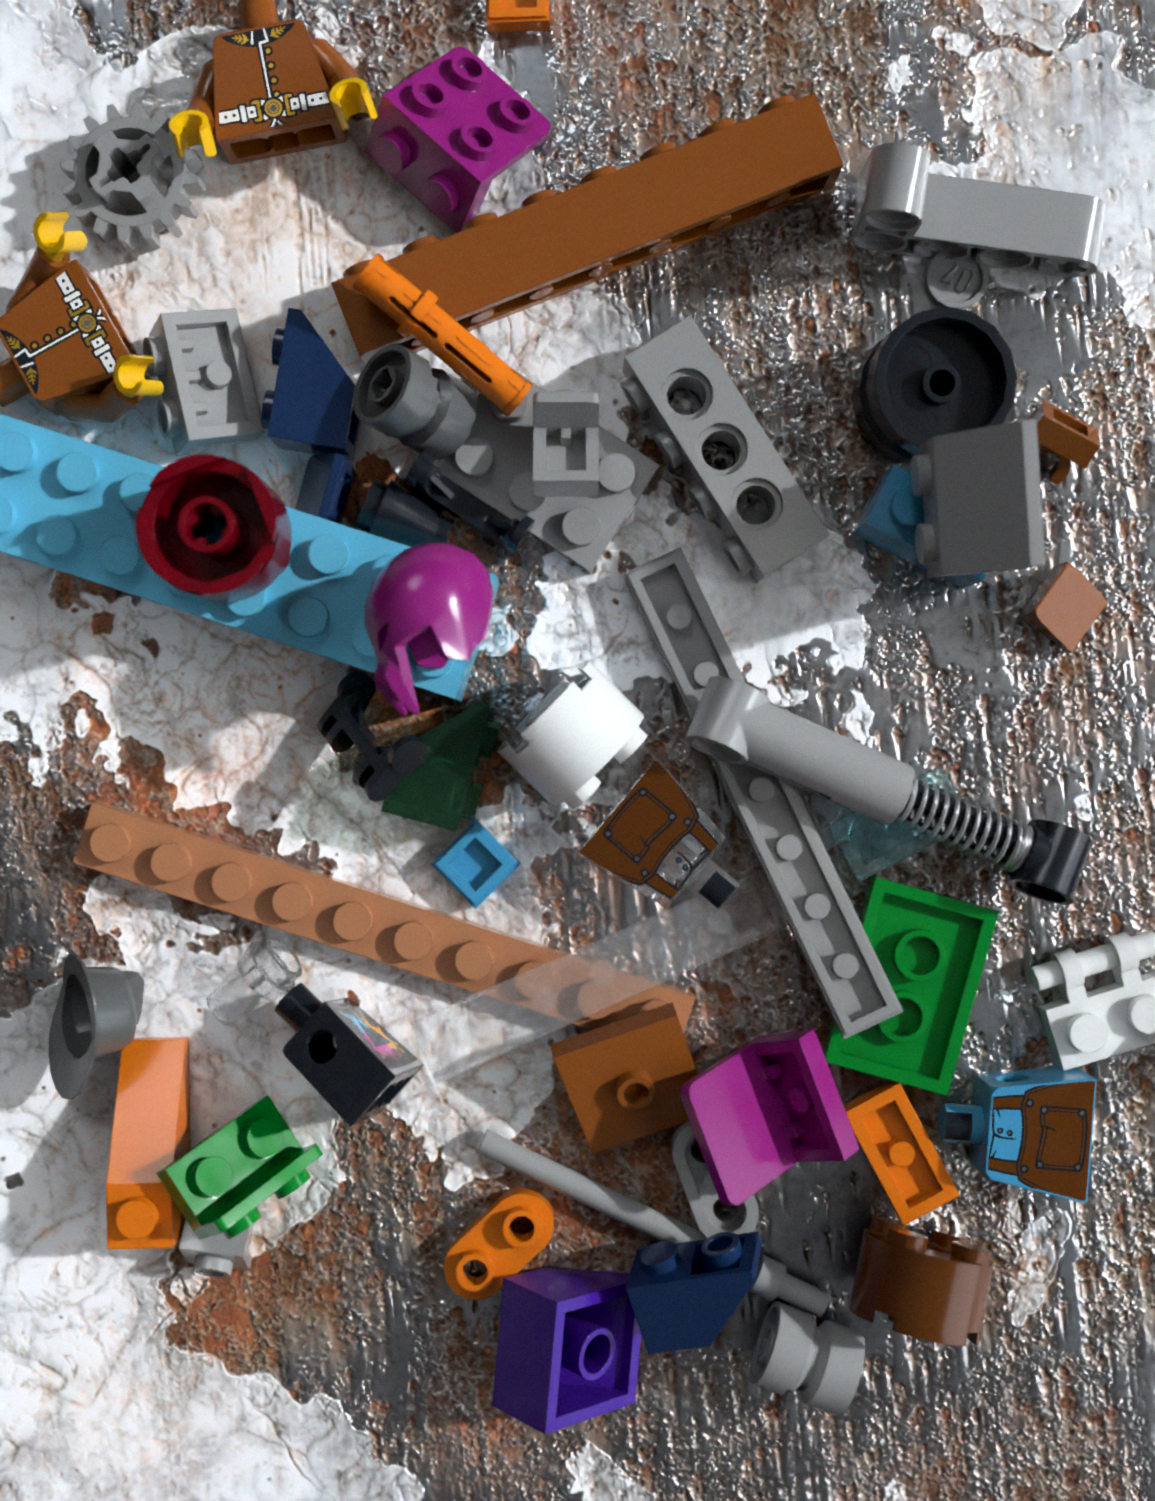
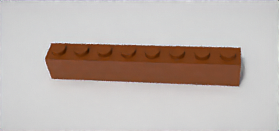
(609, 221)

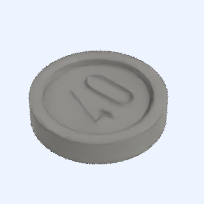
(955, 282)

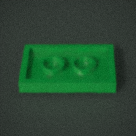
(934, 962)

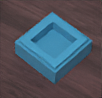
(476, 863)

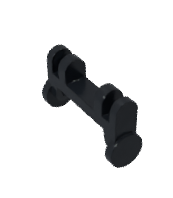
(445, 495)
(344, 726)

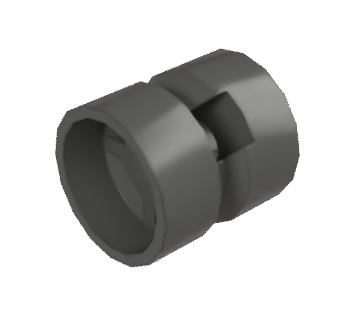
(414, 402)

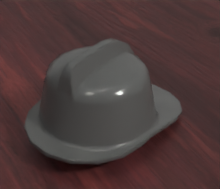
(91, 1020)

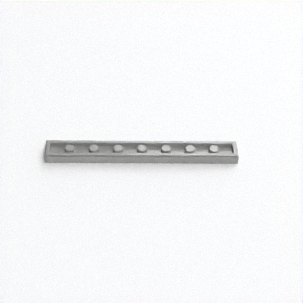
(768, 807)

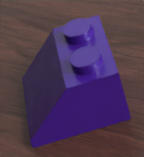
(565, 1347)

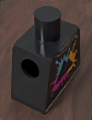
(363, 1069)

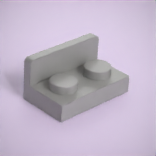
(204, 379)

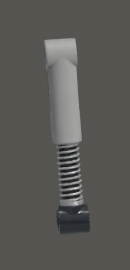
(743, 727)

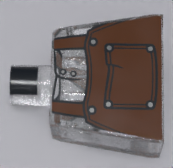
(661, 843)

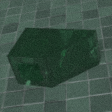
(444, 786)

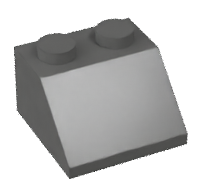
(979, 501)

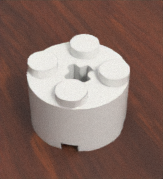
(574, 737)

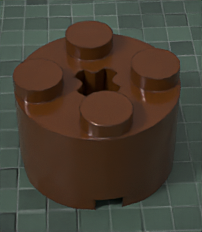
(923, 1284)

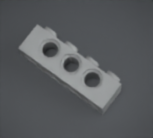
(686, 360)

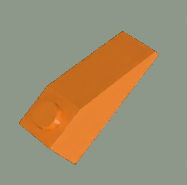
(147, 1136)

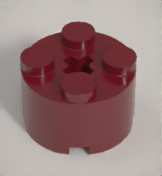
(181, 513)

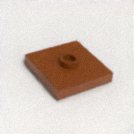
(627, 1077)

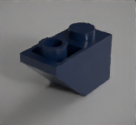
(311, 395)
(691, 1288)

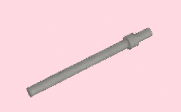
(771, 1275)

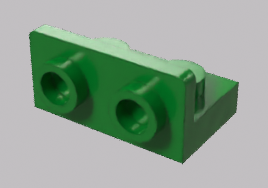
(238, 1169)

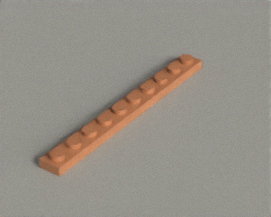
(327, 908)

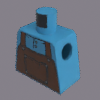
(1028, 1129)

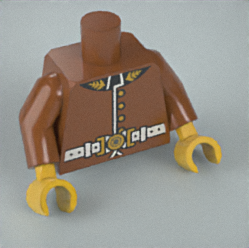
(270, 91)
(67, 336)

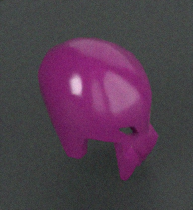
(434, 603)

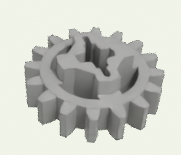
(108, 196)

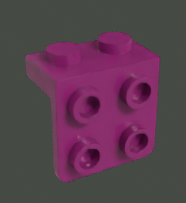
(453, 134)
(767, 1112)

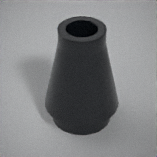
(401, 516)

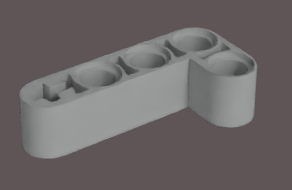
(977, 221)

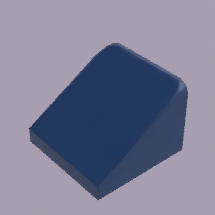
(326, 486)

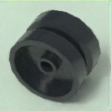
(932, 379)

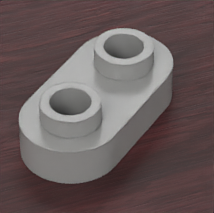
(702, 1193)

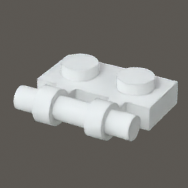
(1102, 1020)

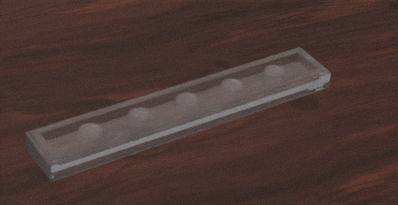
(594, 978)

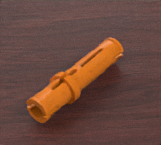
(441, 334)

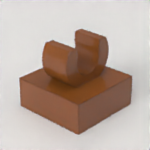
(1065, 437)

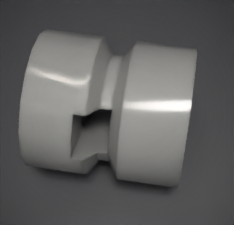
(817, 1361)

